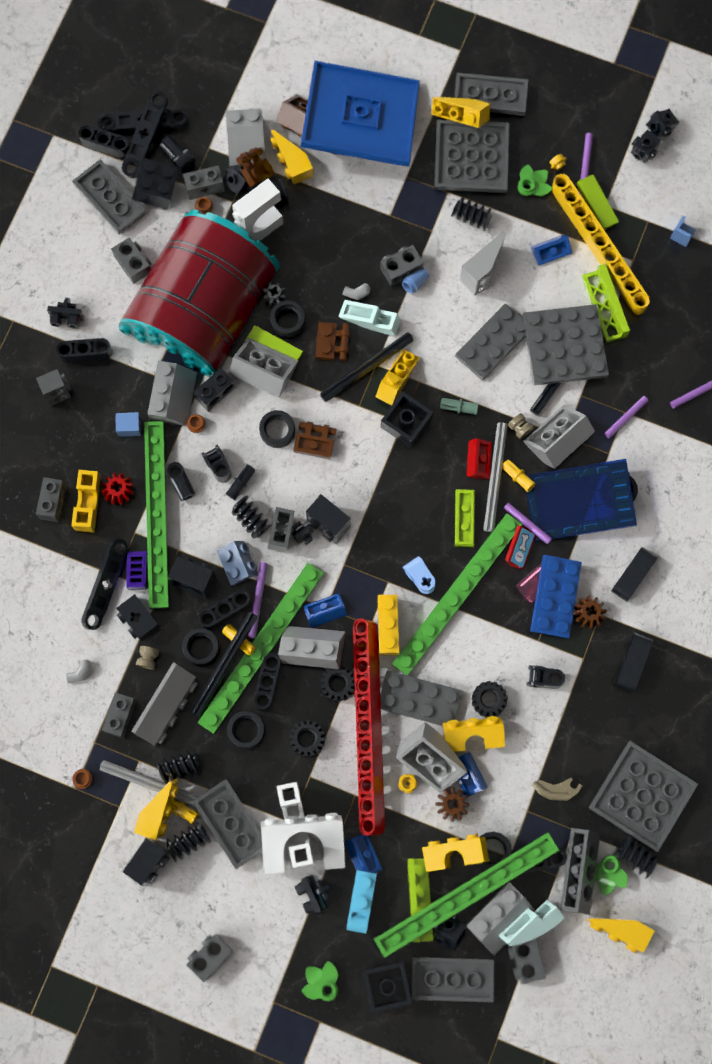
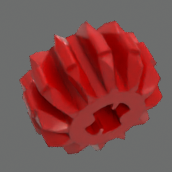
(110, 488)

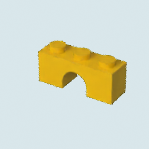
(88, 495)
(388, 625)
(490, 729)
(438, 855)

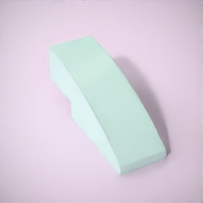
(370, 317)
(532, 924)

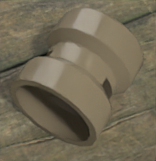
(520, 426)
(147, 656)

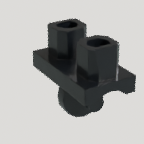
(65, 310)
(315, 892)

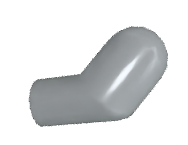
(358, 293)
(82, 672)

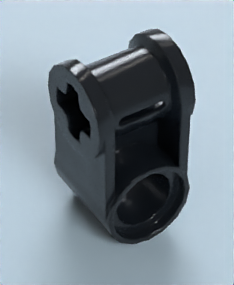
(215, 461)
(543, 677)

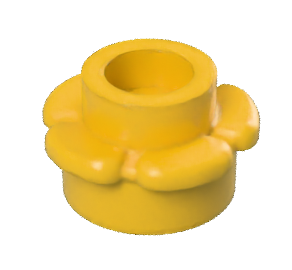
(558, 162)
(407, 778)

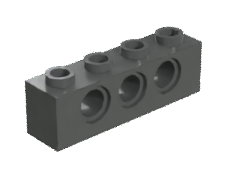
(580, 871)

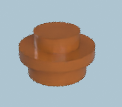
(204, 205)
(196, 423)
(82, 778)

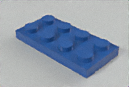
(555, 596)

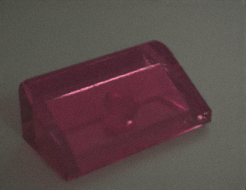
(529, 585)

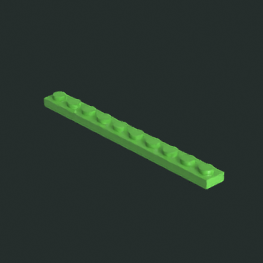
(156, 515)
(456, 595)
(264, 644)
(466, 895)

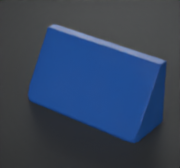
(551, 249)
(325, 610)
(472, 781)
(363, 854)

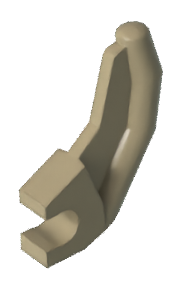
(559, 791)

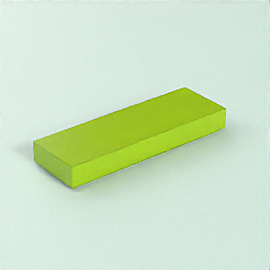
(597, 202)
(271, 341)
(464, 518)

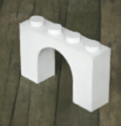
(257, 212)
(277, 832)
(299, 843)

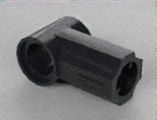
(179, 156)
(181, 482)

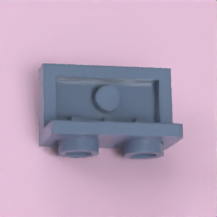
(237, 562)

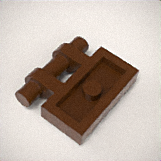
(259, 170)
(326, 341)
(315, 445)

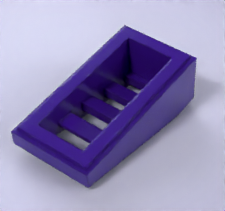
(136, 585)

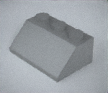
(263, 367)
(172, 394)
(559, 436)
(311, 647)
(497, 916)

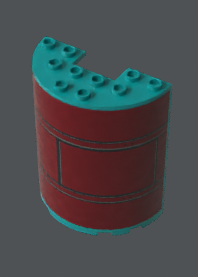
(201, 291)

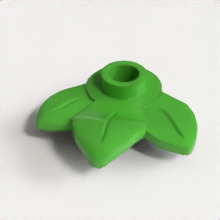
(535, 181)
(609, 878)
(318, 980)

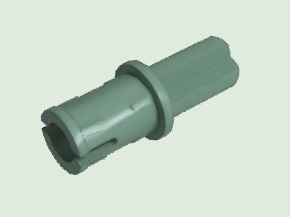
(459, 406)

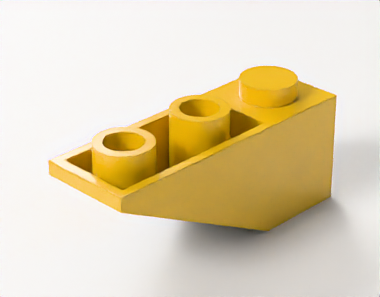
(462, 110)
(295, 160)
(397, 377)
(153, 818)
(628, 931)

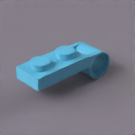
(361, 901)

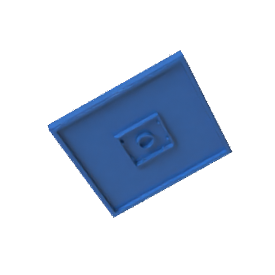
(360, 113)

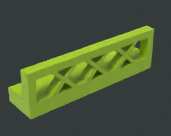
(612, 301)
(419, 892)

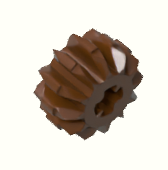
(582, 610)
(449, 797)

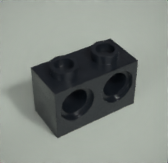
(214, 389)

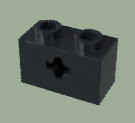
(145, 626)

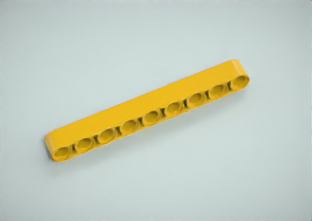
(600, 235)

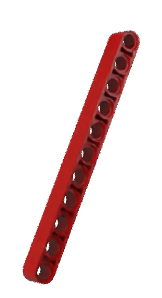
(372, 735)

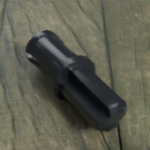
(240, 482)

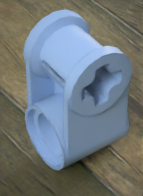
(418, 572)

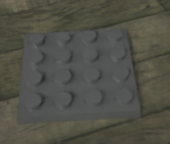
(471, 157)
(565, 344)
(643, 796)

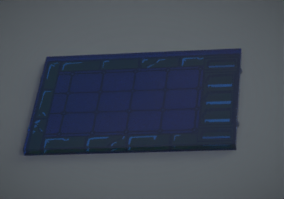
(582, 500)

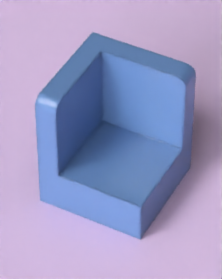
(683, 232)
(128, 424)

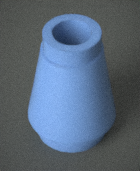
(414, 281)

